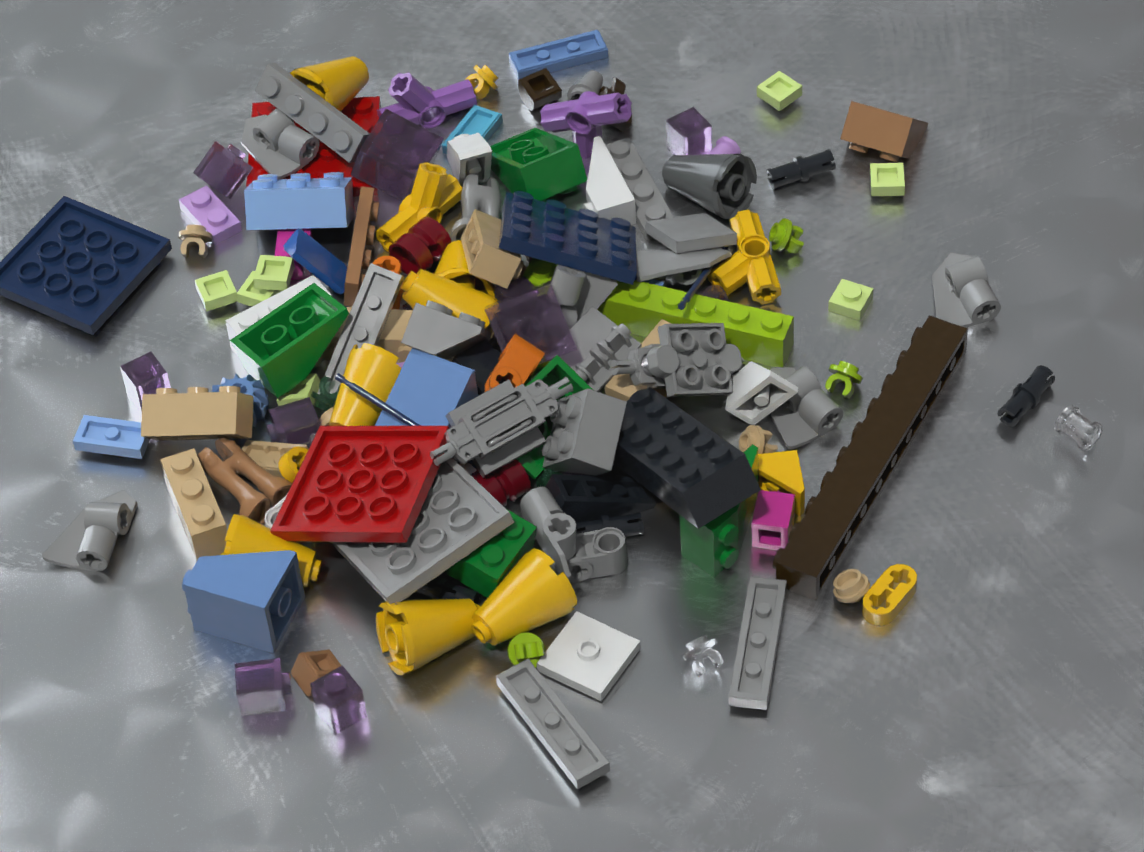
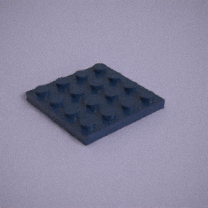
(568, 237)
(80, 264)

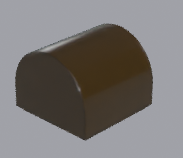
(538, 89)

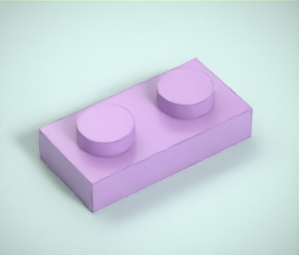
(209, 211)

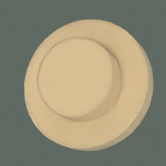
(850, 586)

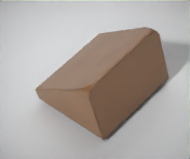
(312, 666)

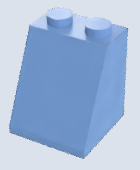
(429, 390)
(245, 596)

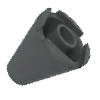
(713, 181)

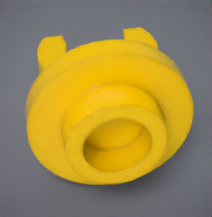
(484, 79)

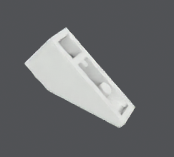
(606, 188)

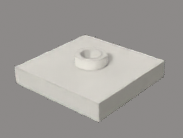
(588, 656)

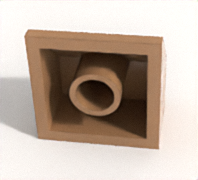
(882, 130)

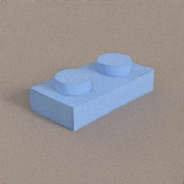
(110, 437)

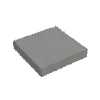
(691, 233)

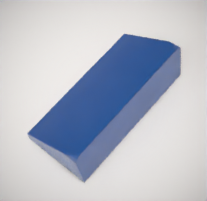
(317, 260)

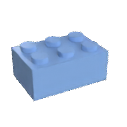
(299, 202)

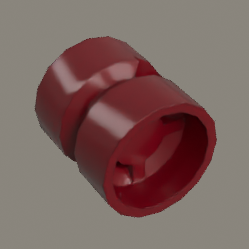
(420, 246)
(506, 483)

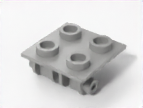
(598, 344)

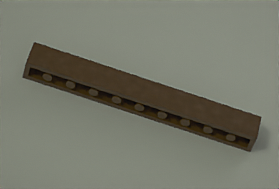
(870, 458)

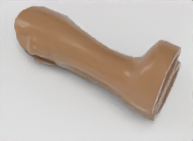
(235, 463)

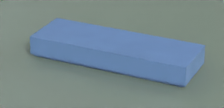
(559, 54)

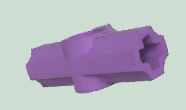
(425, 105)
(586, 117)

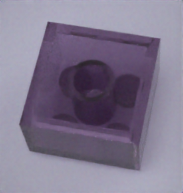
(394, 154)
(534, 317)

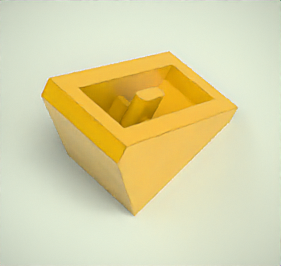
(782, 473)

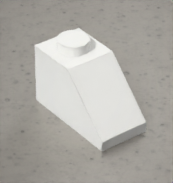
(468, 156)
(757, 393)

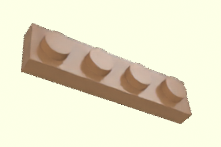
(362, 236)

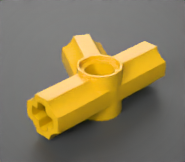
(431, 197)
(750, 263)

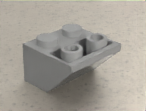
(440, 334)
(584, 433)

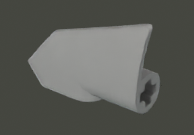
(278, 143)
(683, 266)
(580, 291)
(963, 291)
(808, 412)
(554, 528)
(93, 533)

